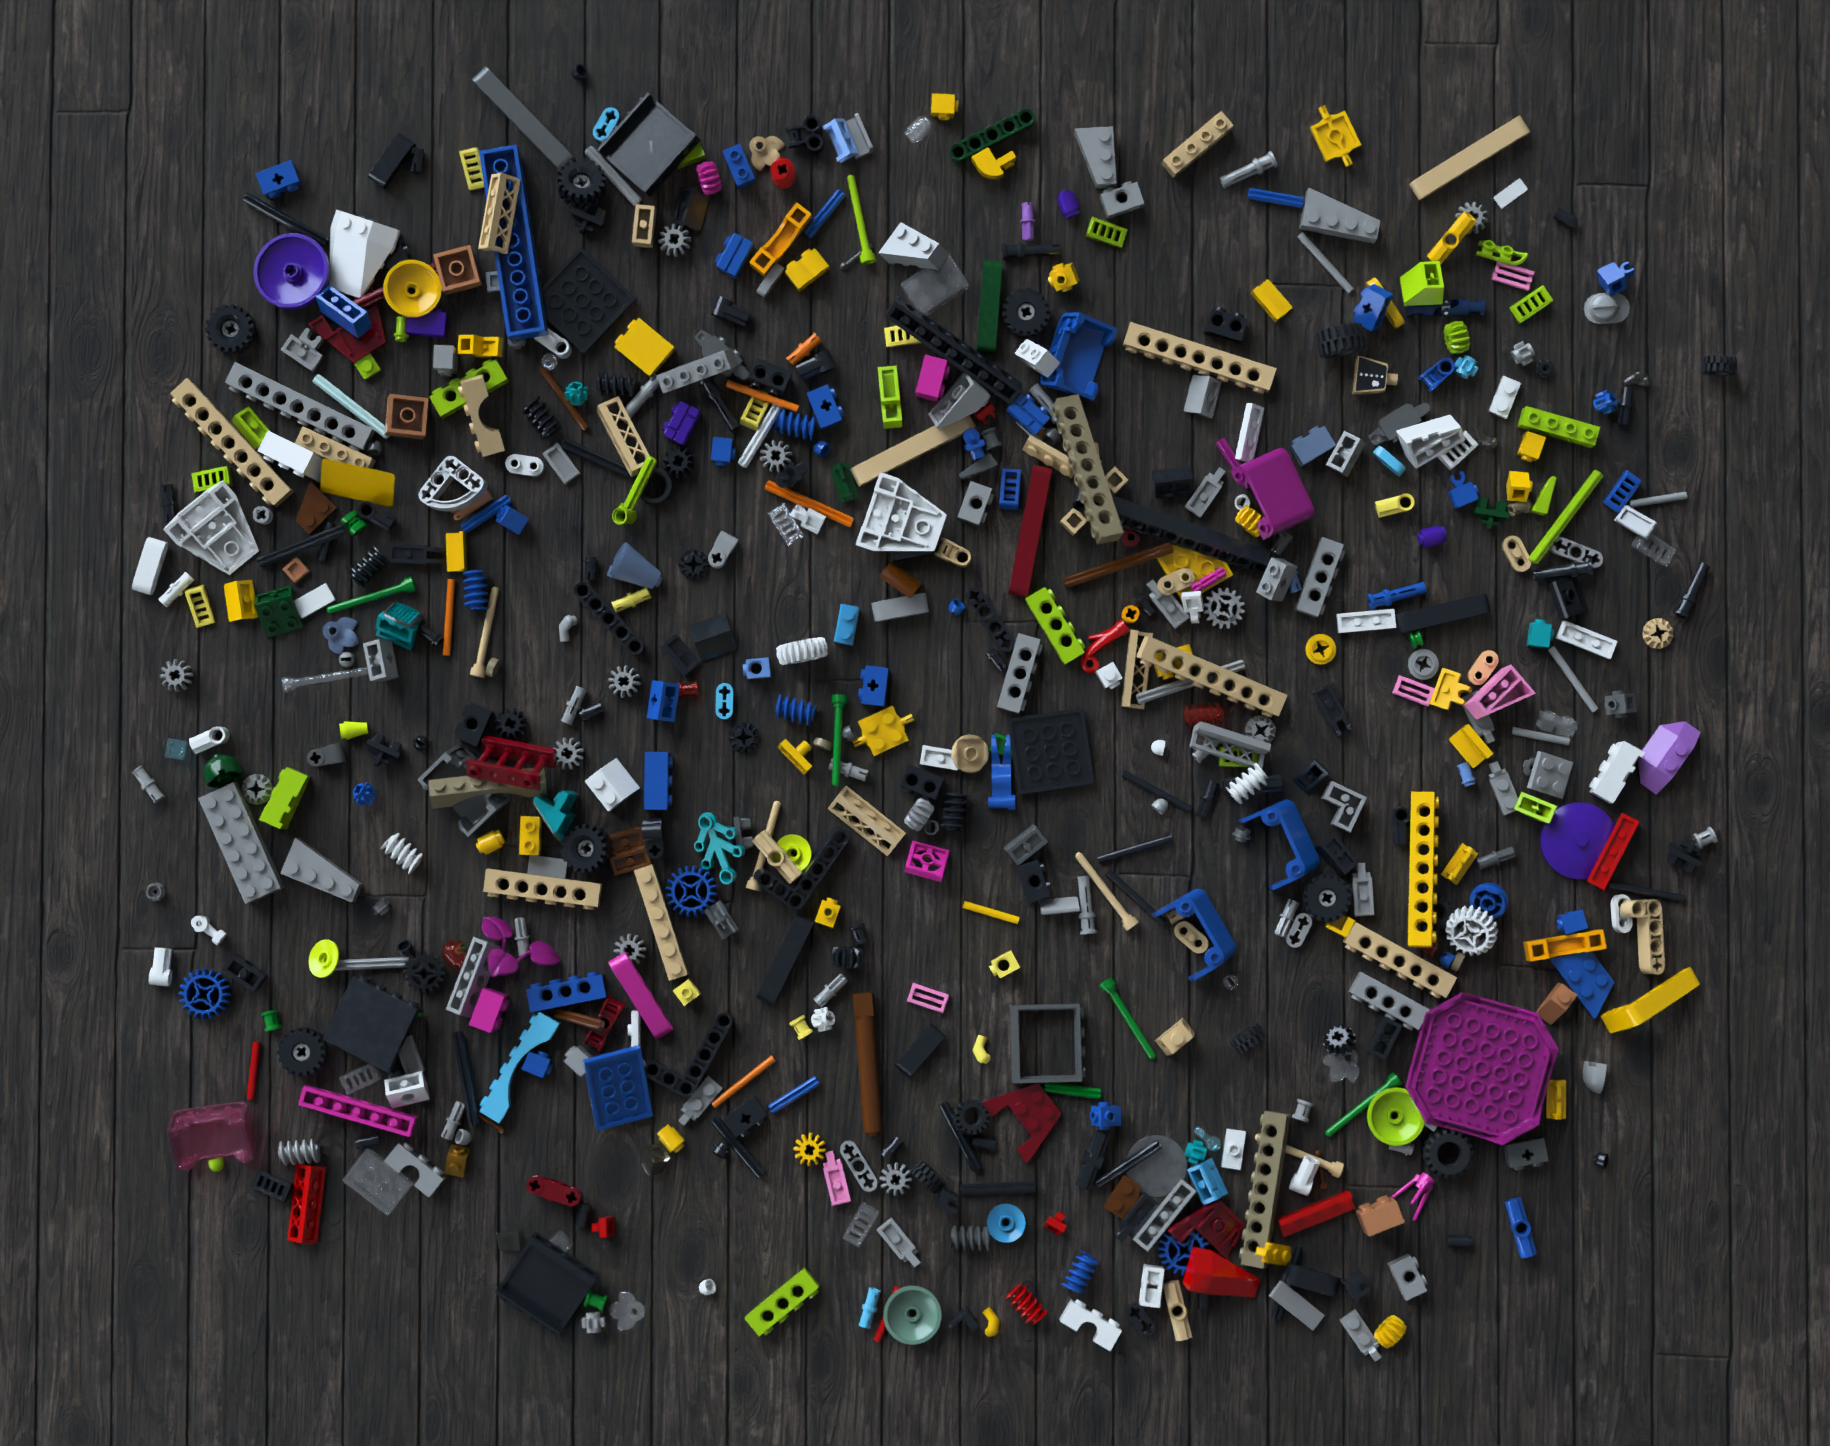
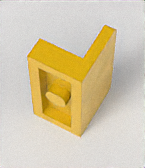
(1271, 300)
(456, 552)
(240, 600)
(1470, 745)

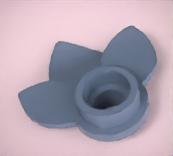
(344, 635)

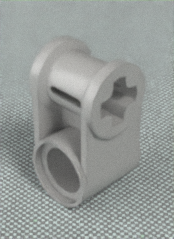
(724, 547)

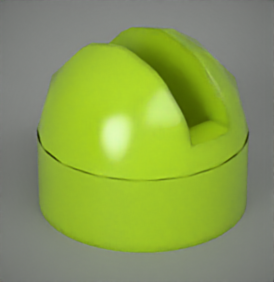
(216, 1164)

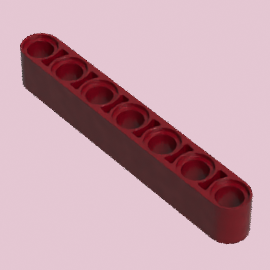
(1030, 531)

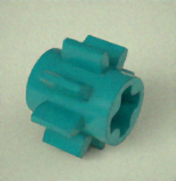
(576, 393)
(1195, 1152)

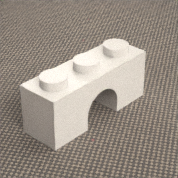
(1077, 1314)

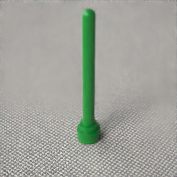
(407, 585)
(838, 703)
(1109, 988)
(1392, 1081)

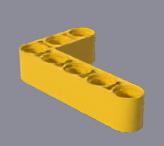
(1651, 1003)

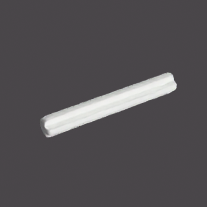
(759, 436)

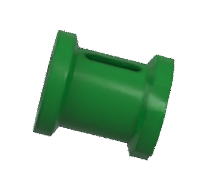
(271, 1020)
(595, 1301)

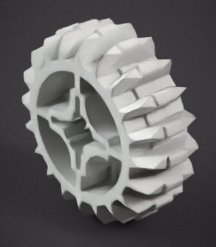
(802, 651)
(1474, 925)

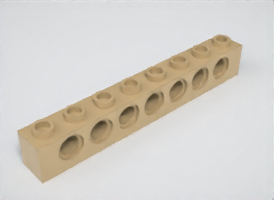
(1264, 372)
(187, 390)
(1274, 698)

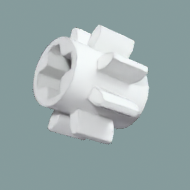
(823, 1019)

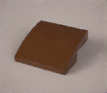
(900, 579)
(628, 851)

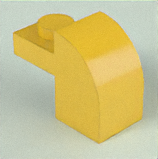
(989, 166)
(480, 346)

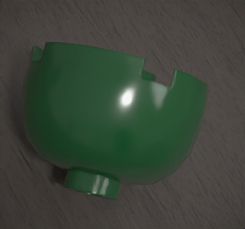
(222, 770)

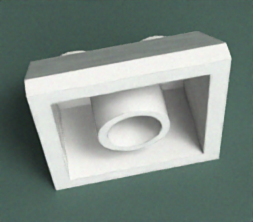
(612, 784)

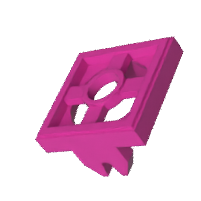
(918, 847)

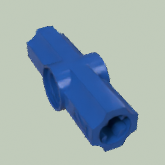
(1523, 1239)

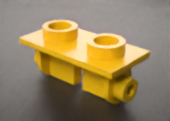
(1459, 863)
(1556, 1099)

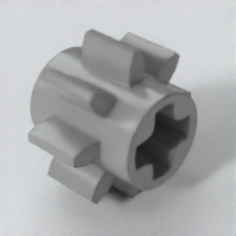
(1522, 353)
(593, 1322)

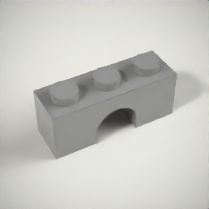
(429, 1178)

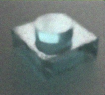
(176, 749)

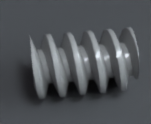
(299, 1152)

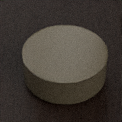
(493, 667)
(822, 744)
(1457, 961)

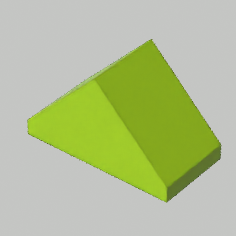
(1535, 808)

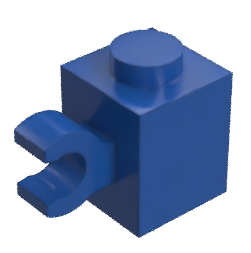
(1614, 279)
(1462, 494)

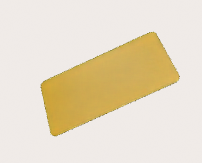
(357, 482)

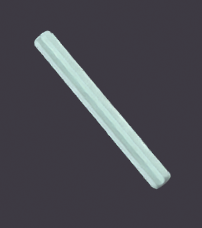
(350, 405)

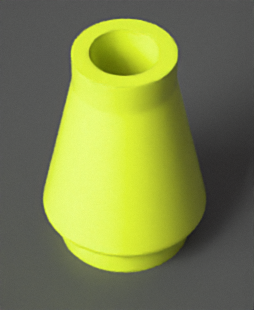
(352, 729)

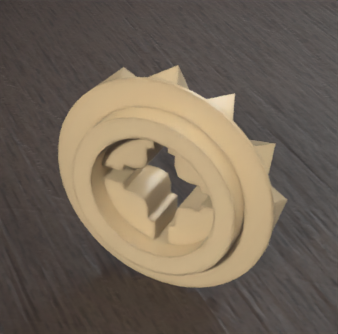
(1654, 641)

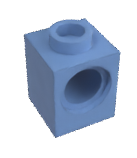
(765, 672)

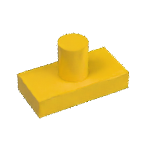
(797, 754)

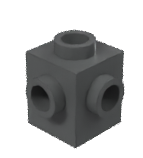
(1620, 704)

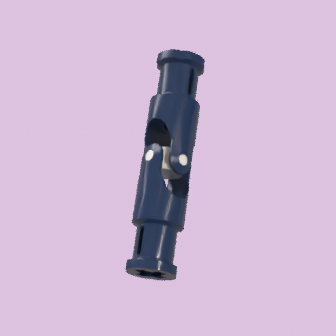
(1452, 307)

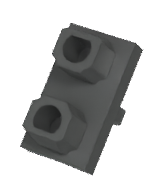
(741, 824)
(721, 919)

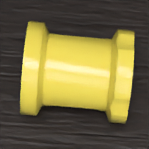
(801, 1027)

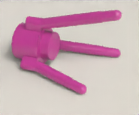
(1424, 1184)

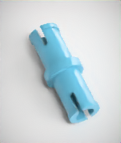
(869, 1308)

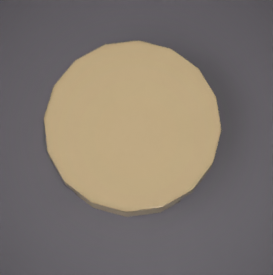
(970, 753)

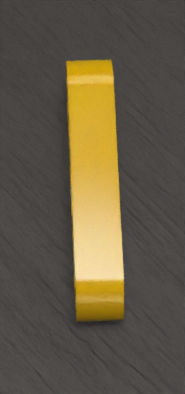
(1392, 313)

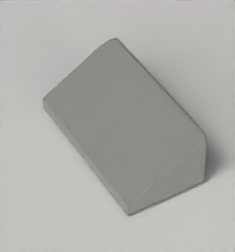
(1059, 905)

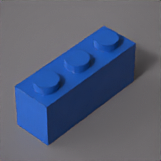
(343, 311)
(657, 781)

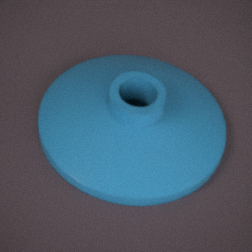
(1010, 1232)

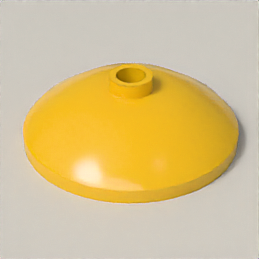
(413, 275)

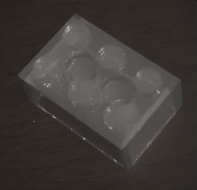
(933, 287)
(378, 1181)

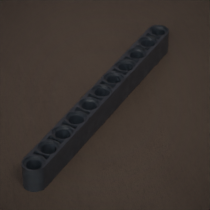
(1187, 535)

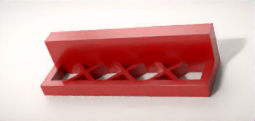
(1612, 851)
(309, 1204)
(1315, 1213)

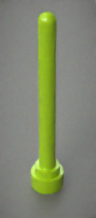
(867, 255)

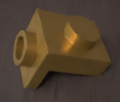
(456, 1160)

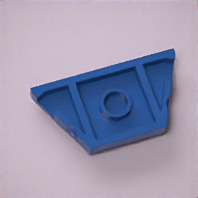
(1585, 978)

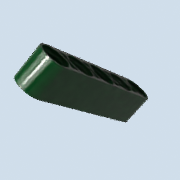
(998, 128)
(989, 307)

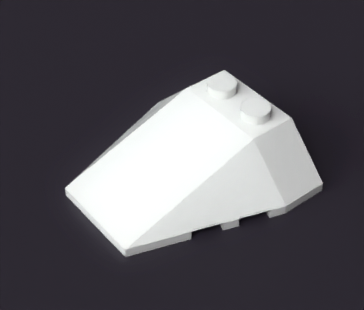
(358, 252)
(900, 519)
(215, 529)

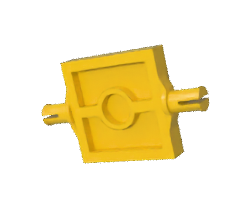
(1335, 136)
(883, 730)

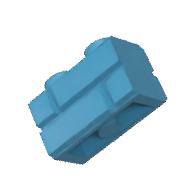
(846, 624)
(1207, 1181)

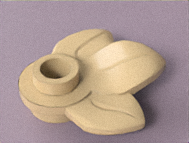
(767, 153)

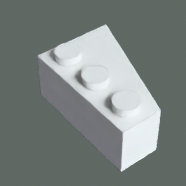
(291, 456)
(1615, 771)

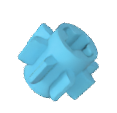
(1466, 366)

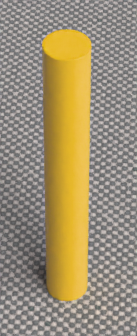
(991, 912)

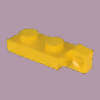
(1275, 1253)

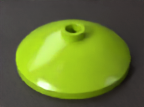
(1399, 1130)

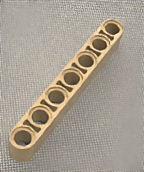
(1469, 157)
(909, 450)

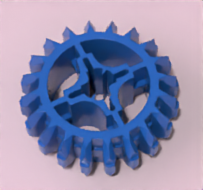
(679, 903)
(200, 987)
(1178, 1256)

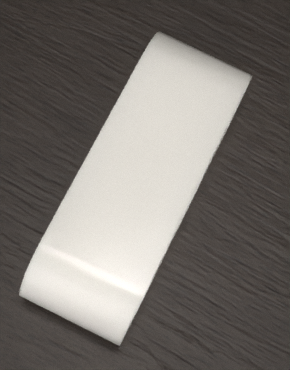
(149, 566)

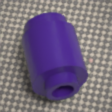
(1068, 203)
(1432, 536)

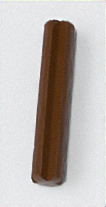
(579, 1019)

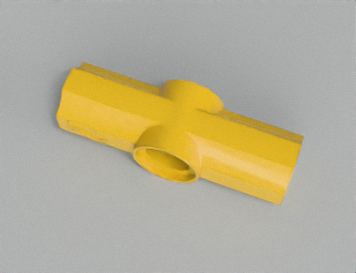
(1459, 229)

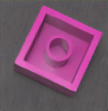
(931, 378)
(489, 1010)

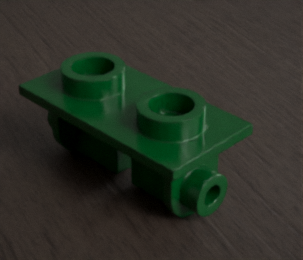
(844, 482)

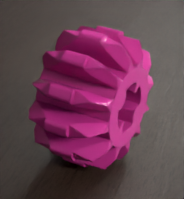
(708, 177)

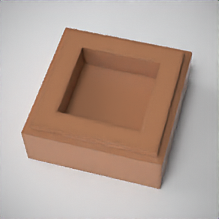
(296, 570)

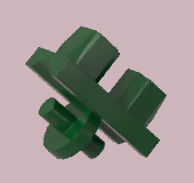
(1499, 513)

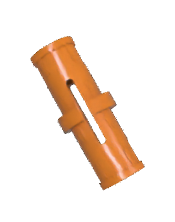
(804, 349)

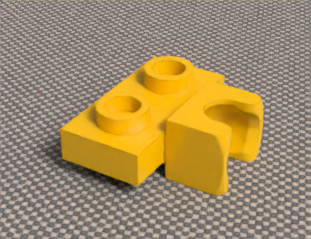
(1448, 690)

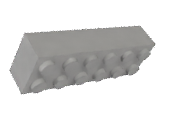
(241, 843)

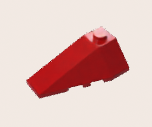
(1217, 1276)

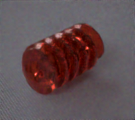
(1203, 714)

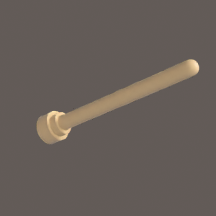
(478, 669)
(761, 858)
(1128, 921)
(1334, 1168)

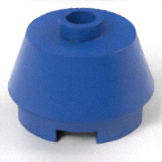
(1490, 898)

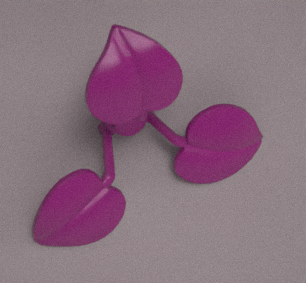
(504, 963)

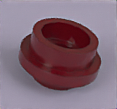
(1126, 542)

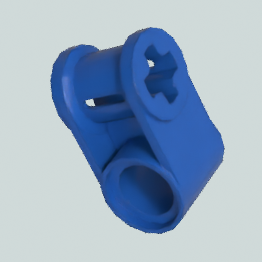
(1434, 375)

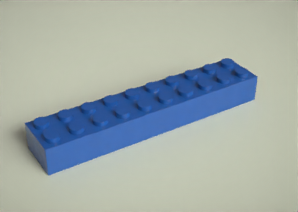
(519, 268)

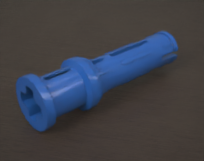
(1387, 597)

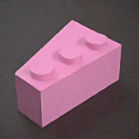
(1500, 691)

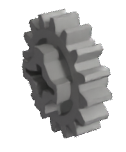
(1229, 615)

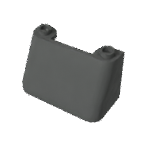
(474, 810)

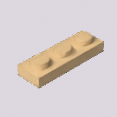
(1048, 455)

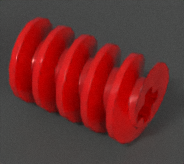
(786, 179)
(1026, 1304)

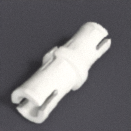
(176, 589)

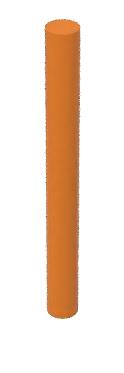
(762, 396)
(449, 617)
(742, 1082)

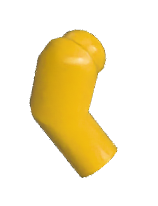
(993, 1324)

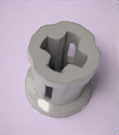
(257, 517)
(1709, 833)
(1302, 1110)

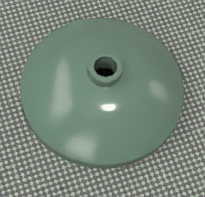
(912, 1328)

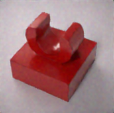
(984, 411)
(1055, 1224)
(605, 1227)

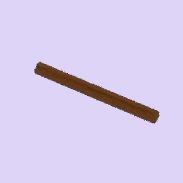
(1118, 565)

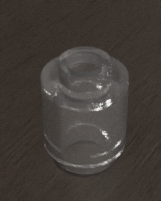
(918, 129)

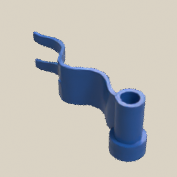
(1001, 777)

